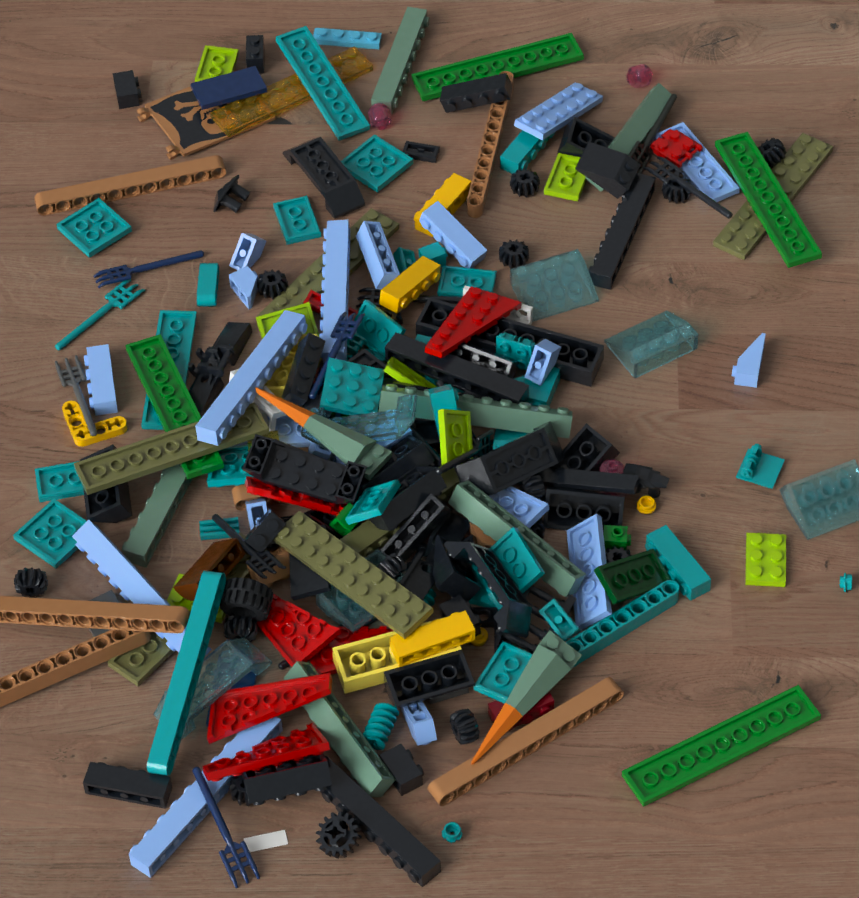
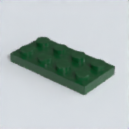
(632, 576)

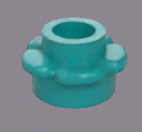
(846, 582)
(452, 827)

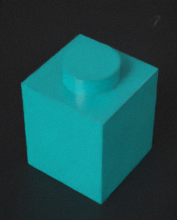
(434, 252)

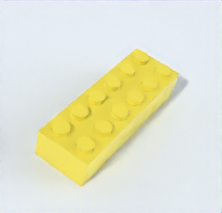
(366, 660)

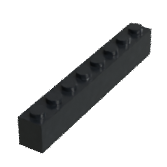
(622, 231)
(456, 371)
(381, 827)

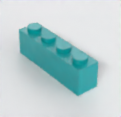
(522, 152)
(443, 398)
(679, 563)

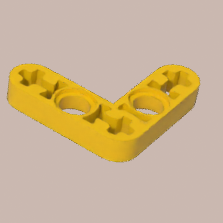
(82, 429)

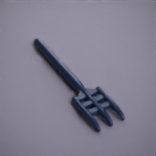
(141, 268)
(337, 345)
(231, 847)

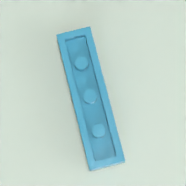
(347, 38)

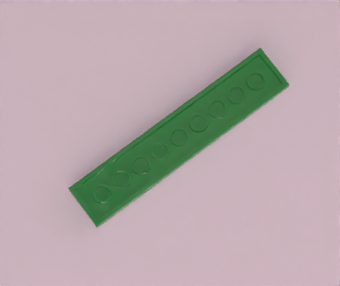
(517, 60)
(768, 200)
(169, 396)
(720, 745)

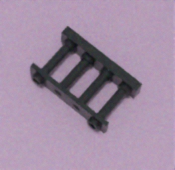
(567, 606)

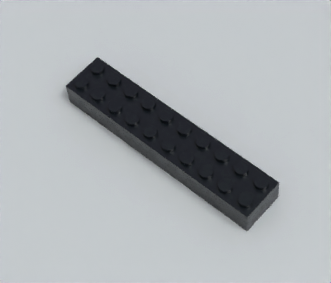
(577, 358)

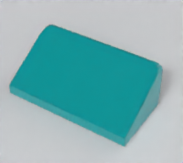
(404, 258)
(559, 620)

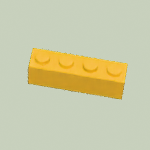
(450, 195)
(410, 284)
(433, 638)

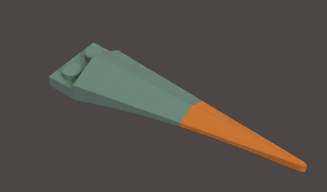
(340, 440)
(546, 667)

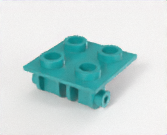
(518, 350)
(760, 467)

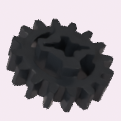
(335, 827)

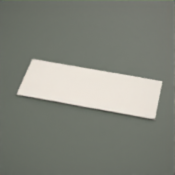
(266, 841)

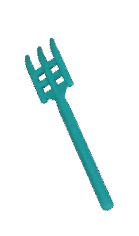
(113, 302)

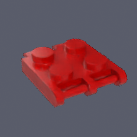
(675, 146)

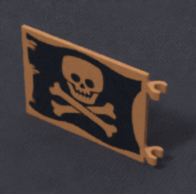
(186, 122)

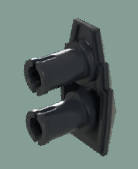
(223, 198)
(648, 478)

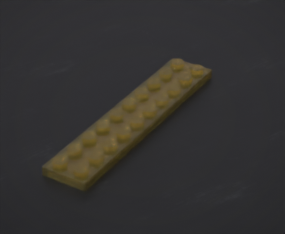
(284, 95)

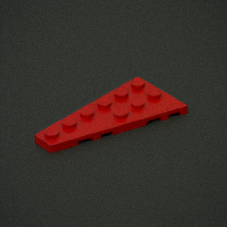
(471, 316)
(296, 631)
(258, 703)
(270, 752)

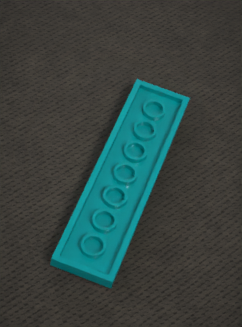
(322, 83)
(178, 334)

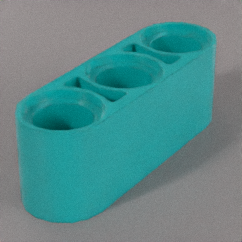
(208, 284)

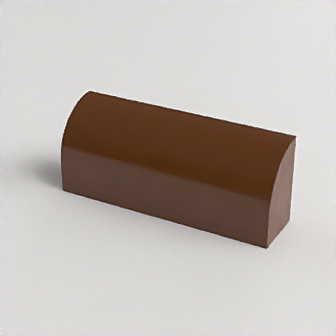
(219, 557)

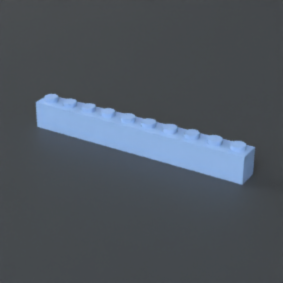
(335, 284)
(253, 373)
(122, 574)
(192, 807)

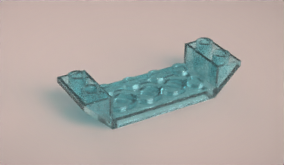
(376, 425)
(219, 673)

